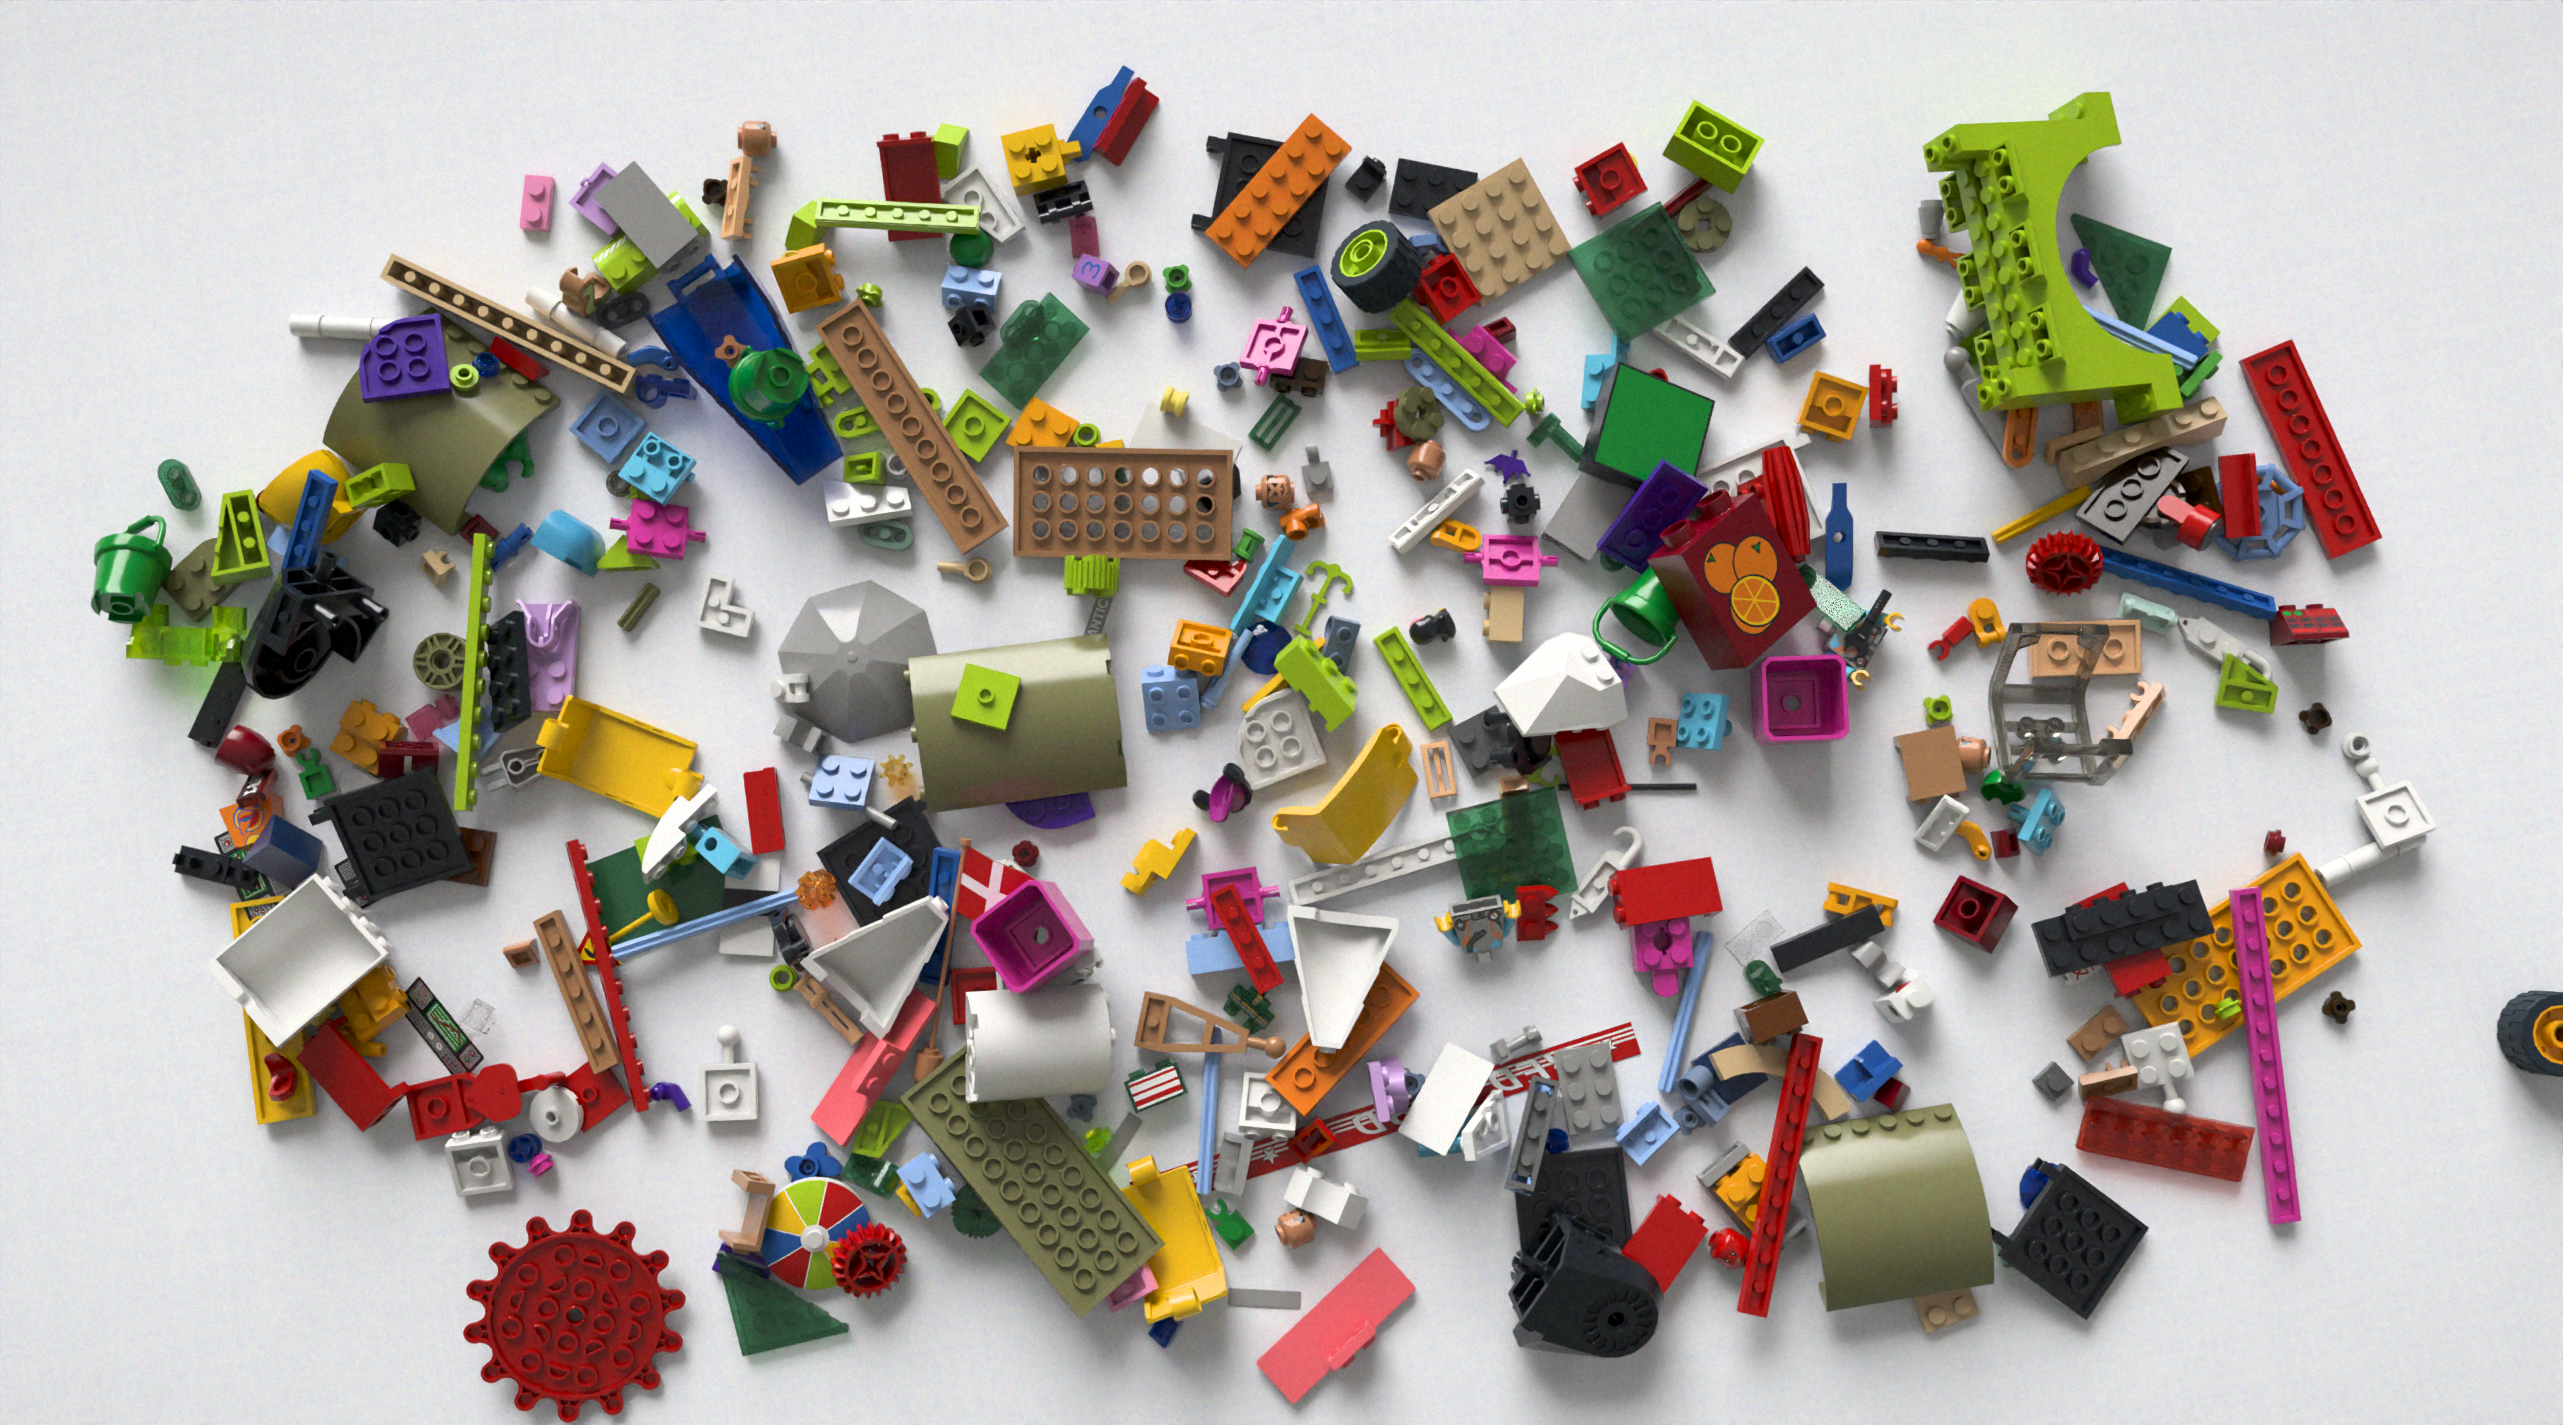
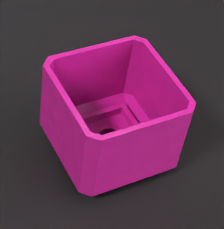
(1818, 685)
(1009, 939)

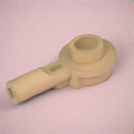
(1136, 275)
(976, 570)

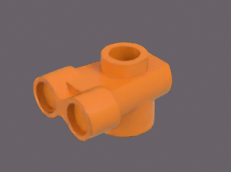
(1298, 521)

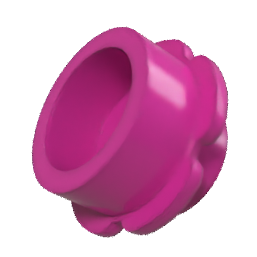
(540, 1164)

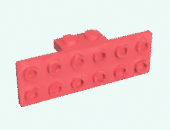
(871, 1070)
(1336, 1326)

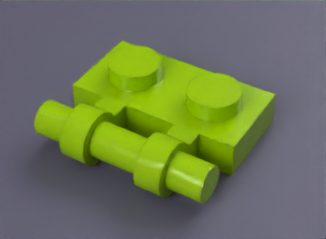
(836, 378)

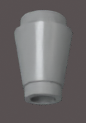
(1931, 218)

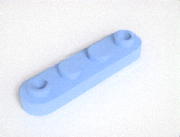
(1447, 391)

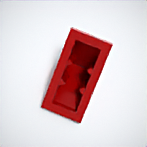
(1311, 1140)

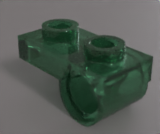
(872, 1175)

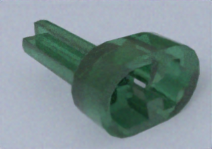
(1550, 428)
(1766, 983)

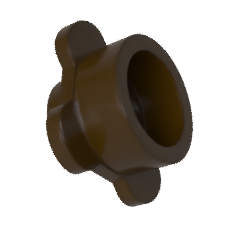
(710, 186)
(2323, 718)
(2330, 1004)

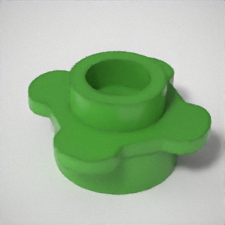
(1177, 271)

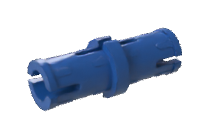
(510, 546)

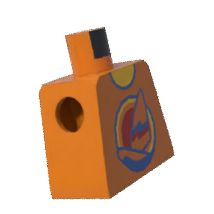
(248, 823)

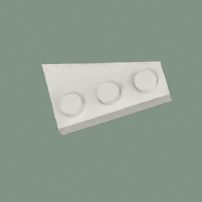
(977, 188)
(864, 503)
(1487, 1129)

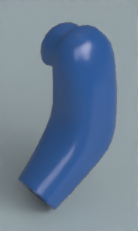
(653, 355)

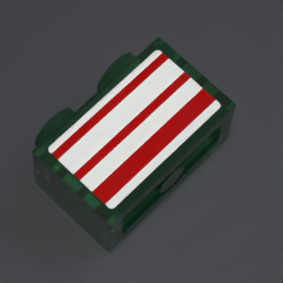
(1155, 1085)

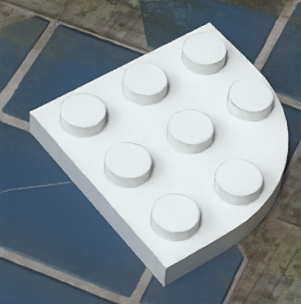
(1277, 740)

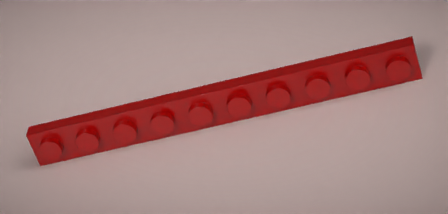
(611, 987)
(1779, 1175)

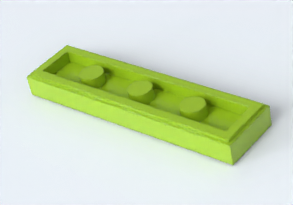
(1412, 679)

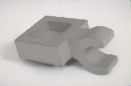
(1316, 474)

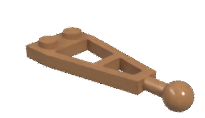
(1154, 1024)

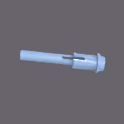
(1219, 683)

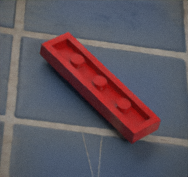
(1246, 938)

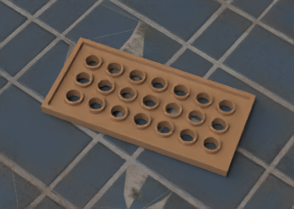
(1137, 461)

